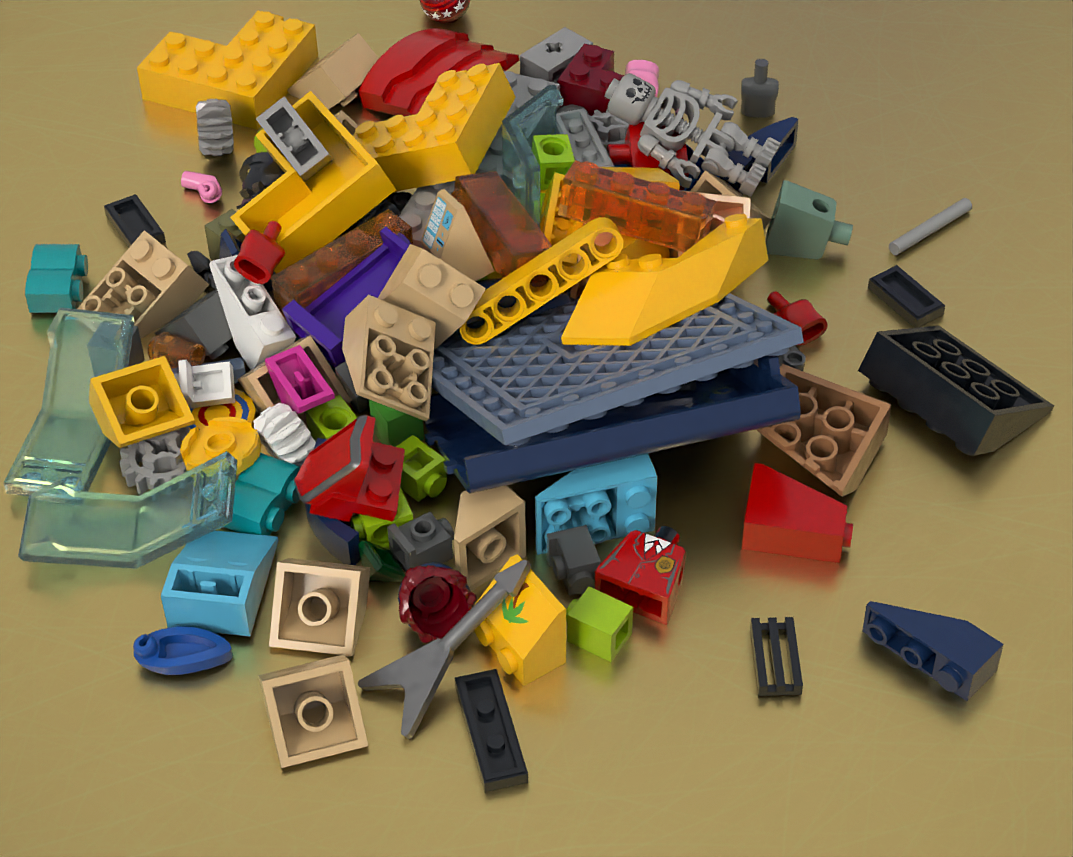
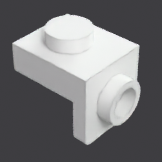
(206, 383)

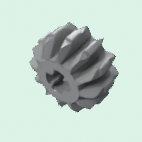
(214, 127)

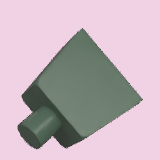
(804, 223)

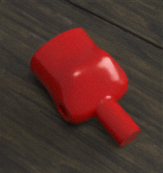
(260, 254)
(801, 314)

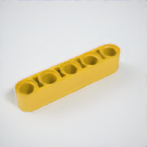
(549, 264)

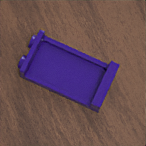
(326, 315)

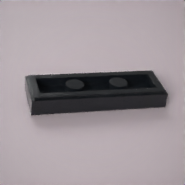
(491, 730)

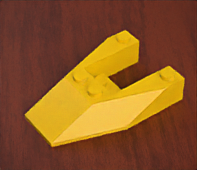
(651, 291)

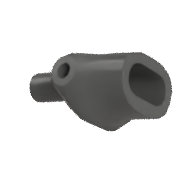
(759, 92)

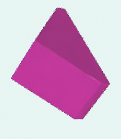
(298, 380)

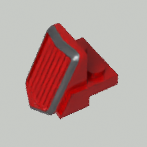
(352, 475)

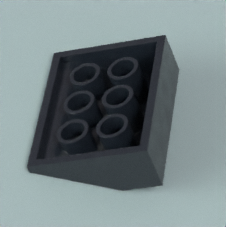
(952, 387)

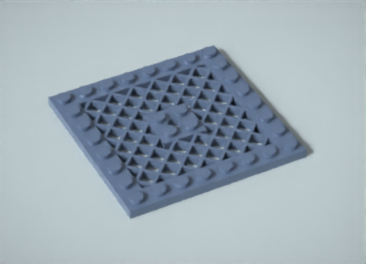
(536, 385)

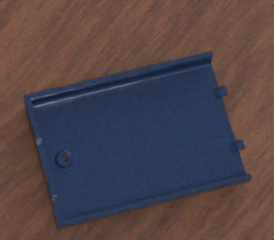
(719, 407)

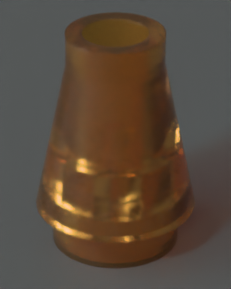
(175, 349)

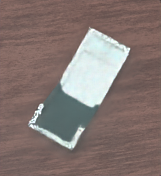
(519, 164)
(66, 435)
(128, 529)

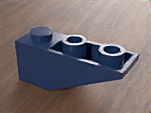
(938, 645)

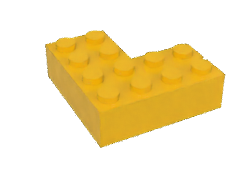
(246, 73)
(446, 134)
(327, 202)

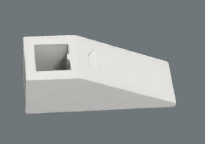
(251, 314)

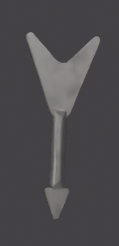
(425, 667)

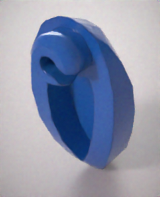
(181, 650)

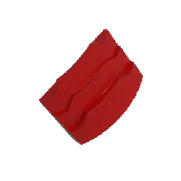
(412, 65)

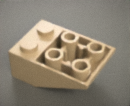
(148, 285)
(390, 356)

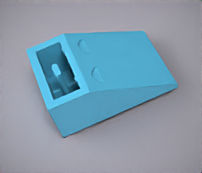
(604, 497)
(219, 582)

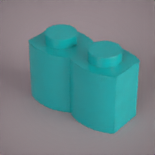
(55, 277)
(263, 496)

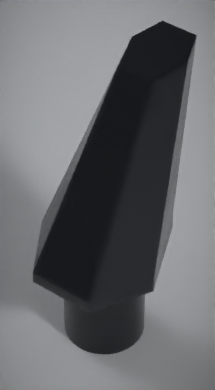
(201, 267)

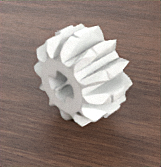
(284, 434)

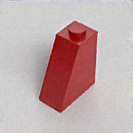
(793, 519)

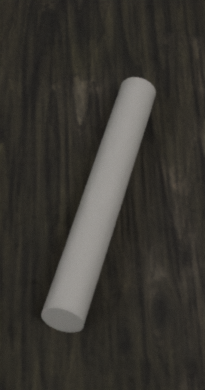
(930, 226)

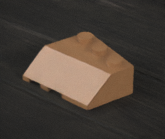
(835, 430)

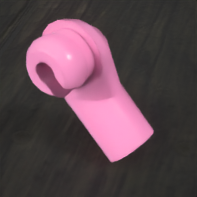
(205, 184)

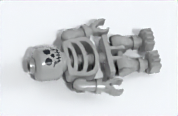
(635, 101)

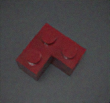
(588, 78)

